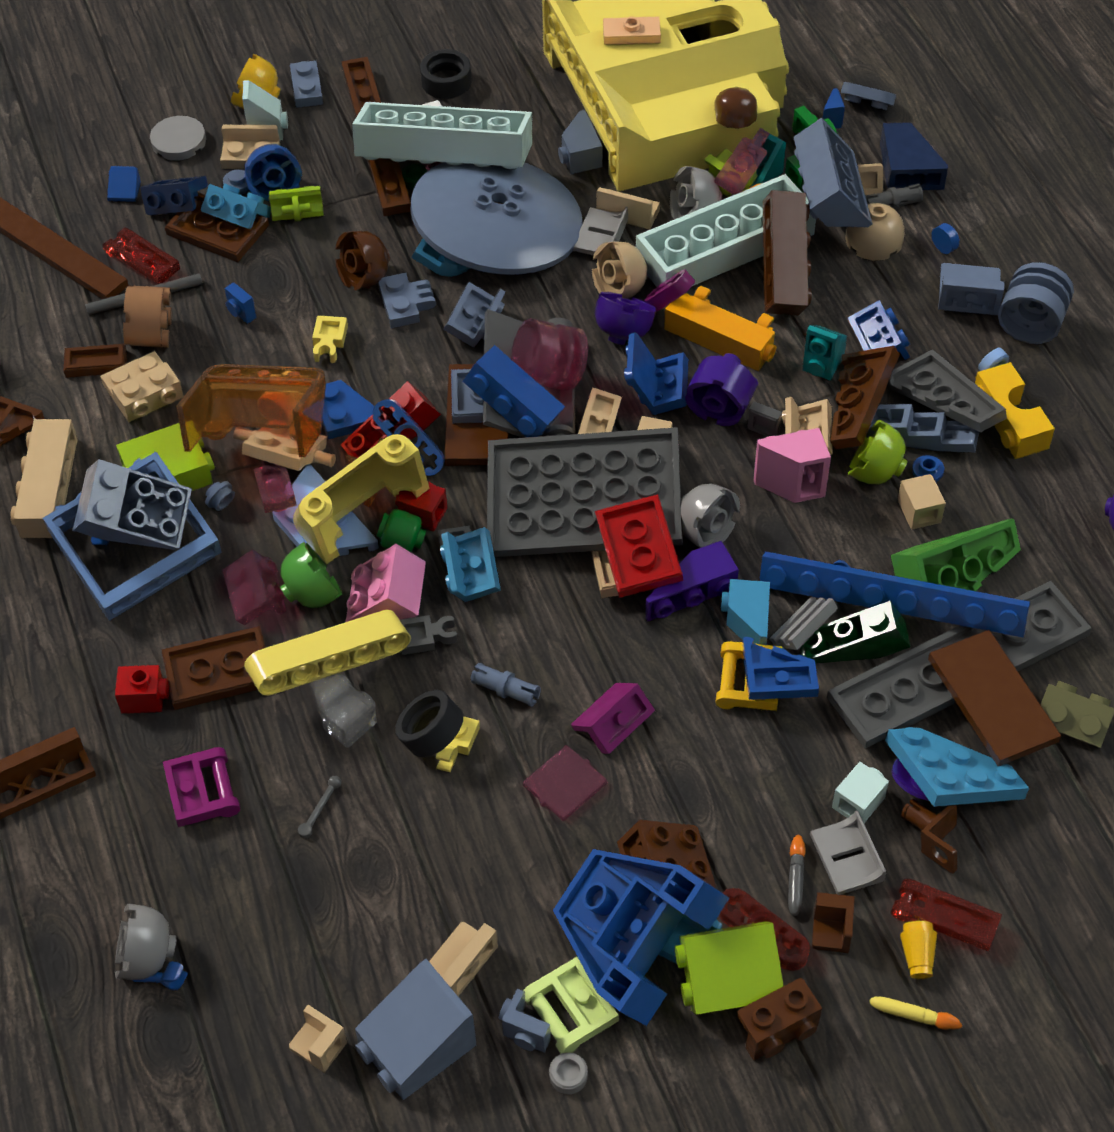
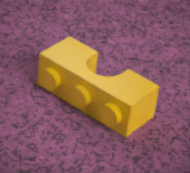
(1024, 429)

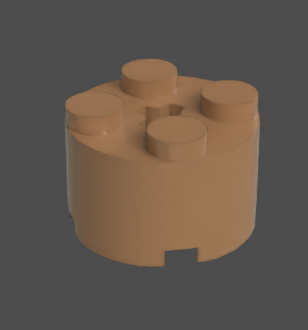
(147, 316)

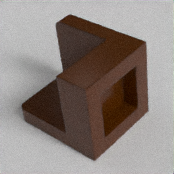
(833, 922)

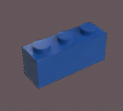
(513, 393)

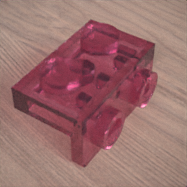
(253, 587)

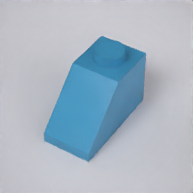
(747, 609)

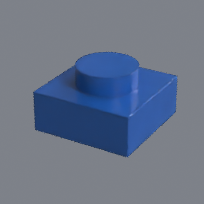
(240, 303)

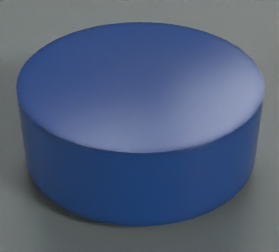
(945, 238)

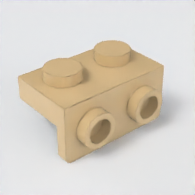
(809, 417)

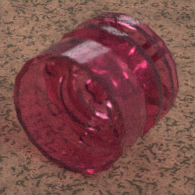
(551, 353)

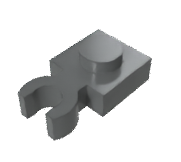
(425, 633)

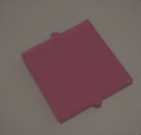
(564, 782)

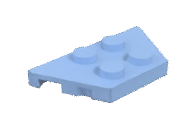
(354, 531)

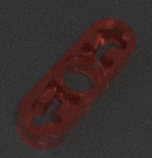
(760, 913)

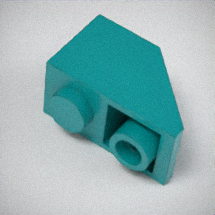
(823, 351)

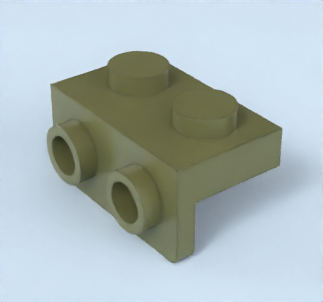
(1076, 715)

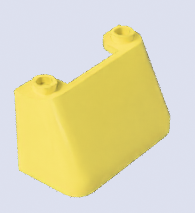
(389, 464)

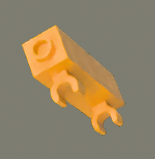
(721, 330)

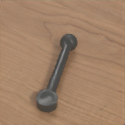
(305, 829)

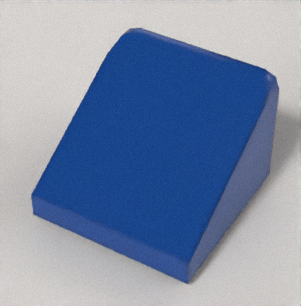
(834, 109)
(123, 183)

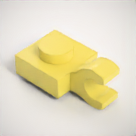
(461, 744)

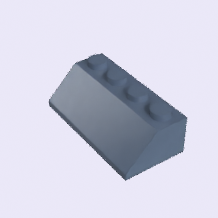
(831, 177)

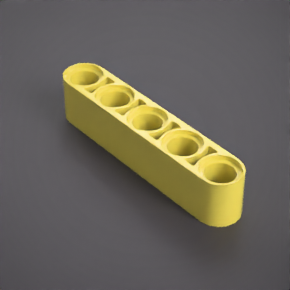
(327, 652)

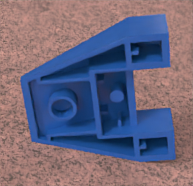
(621, 918)

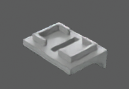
(603, 222)
(843, 839)

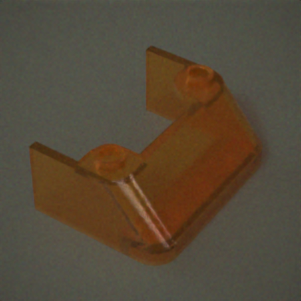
(254, 398)

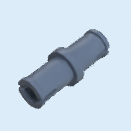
(505, 684)

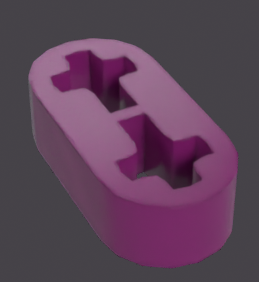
(670, 290)

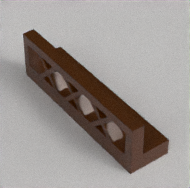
(42, 760)

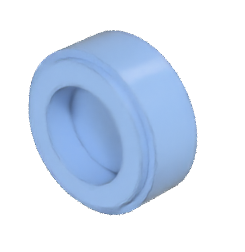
(993, 359)

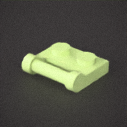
(579, 998)

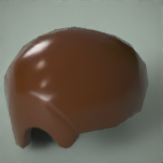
(735, 108)

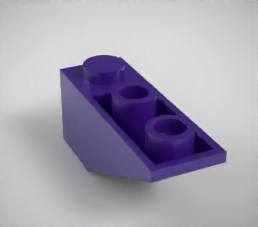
(705, 576)

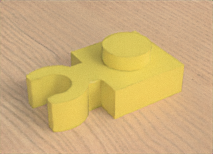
(328, 335)

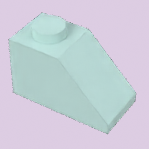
(263, 108)

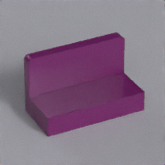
(614, 715)

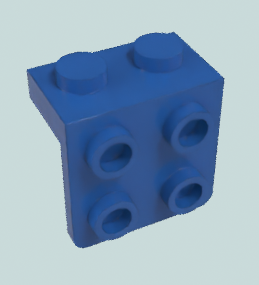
(659, 382)

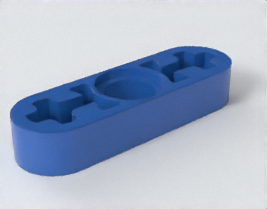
(422, 436)

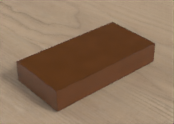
(93, 359)

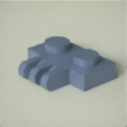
(405, 299)

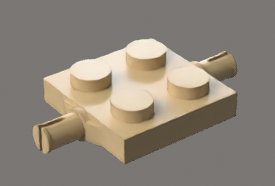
(278, 448)

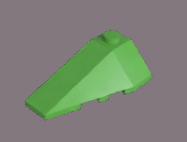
(960, 558)

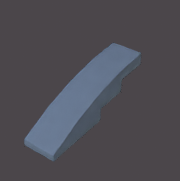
(927, 429)

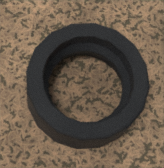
(445, 60)
(438, 733)

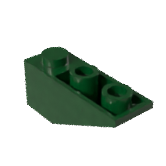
(859, 636)

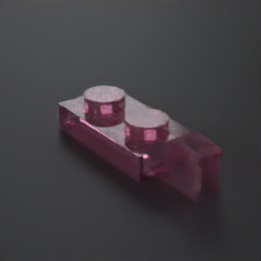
(742, 163)
(274, 487)

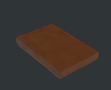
(215, 233)
(211, 667)

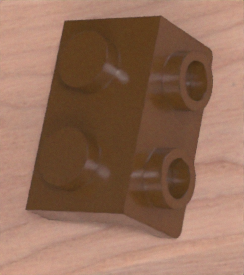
(780, 1018)

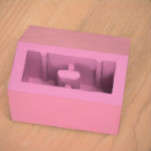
(793, 465)
(387, 583)

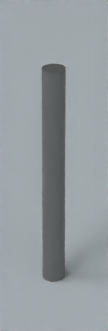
(118, 301)

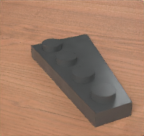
(945, 389)

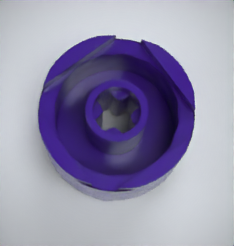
(721, 389)

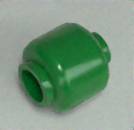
(401, 529)

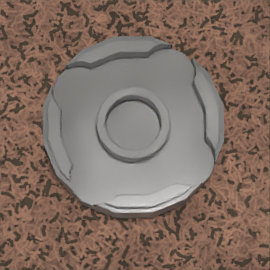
(177, 137)

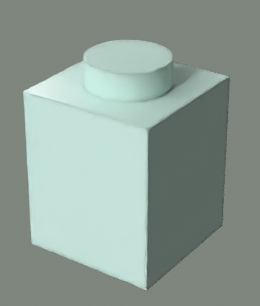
(861, 791)

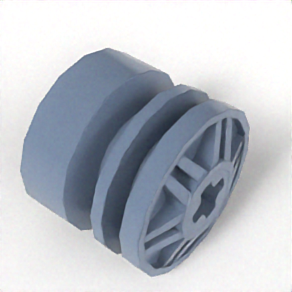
(1036, 303)

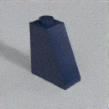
(910, 158)

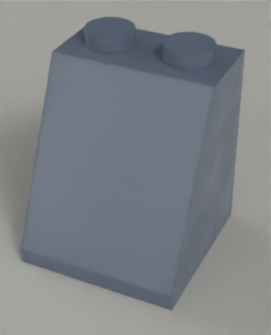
(416, 1031)

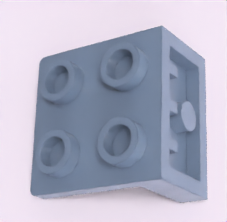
(970, 289)

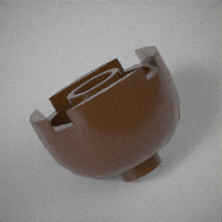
(361, 259)

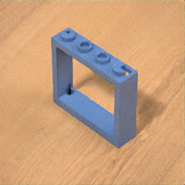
(152, 578)

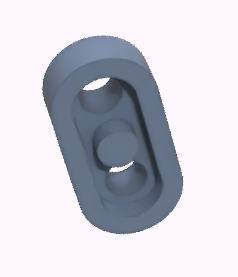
(879, 98)

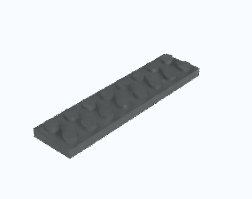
(910, 688)

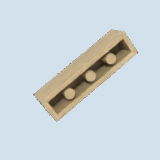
(44, 475)

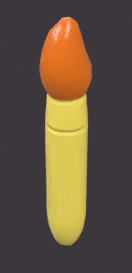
(916, 1013)

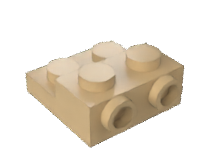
(142, 386)

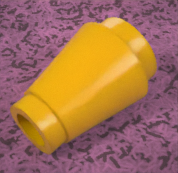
(919, 948)

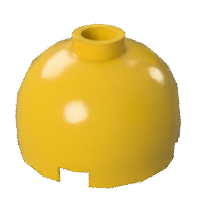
(260, 73)

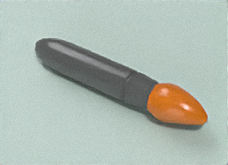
(796, 875)

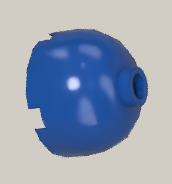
(271, 169)

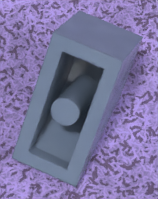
(580, 145)

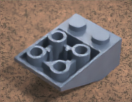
(131, 507)

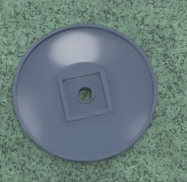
(523, 235)

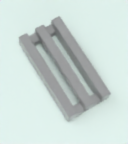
(803, 623)

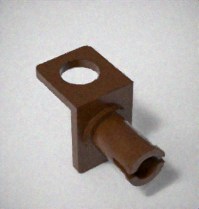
(934, 829)

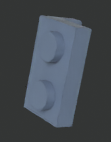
(468, 316)

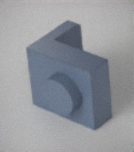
(523, 1029)

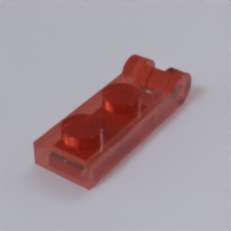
(142, 256)
(947, 914)

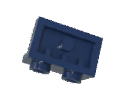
(172, 195)

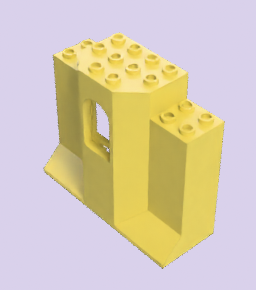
(660, 97)

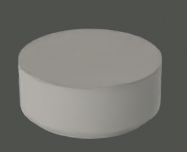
(568, 1073)

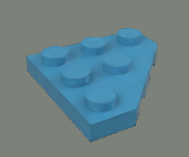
(953, 772)

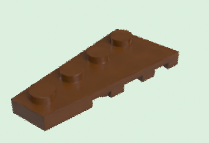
(862, 389)

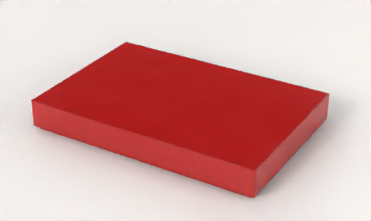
(639, 546)

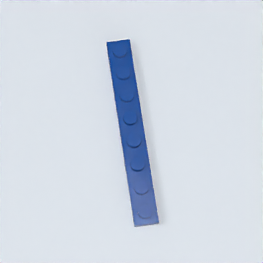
(907, 595)

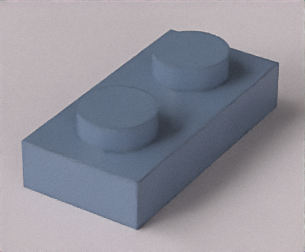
(306, 84)

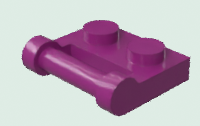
(189, 789)

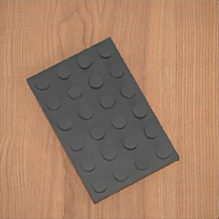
(550, 486)

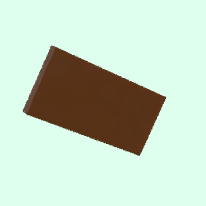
(467, 441)
(994, 698)

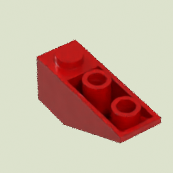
(369, 433)

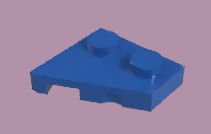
(344, 409)
(778, 673)

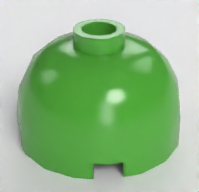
(307, 578)

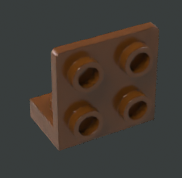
(669, 844)

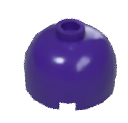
(623, 316)

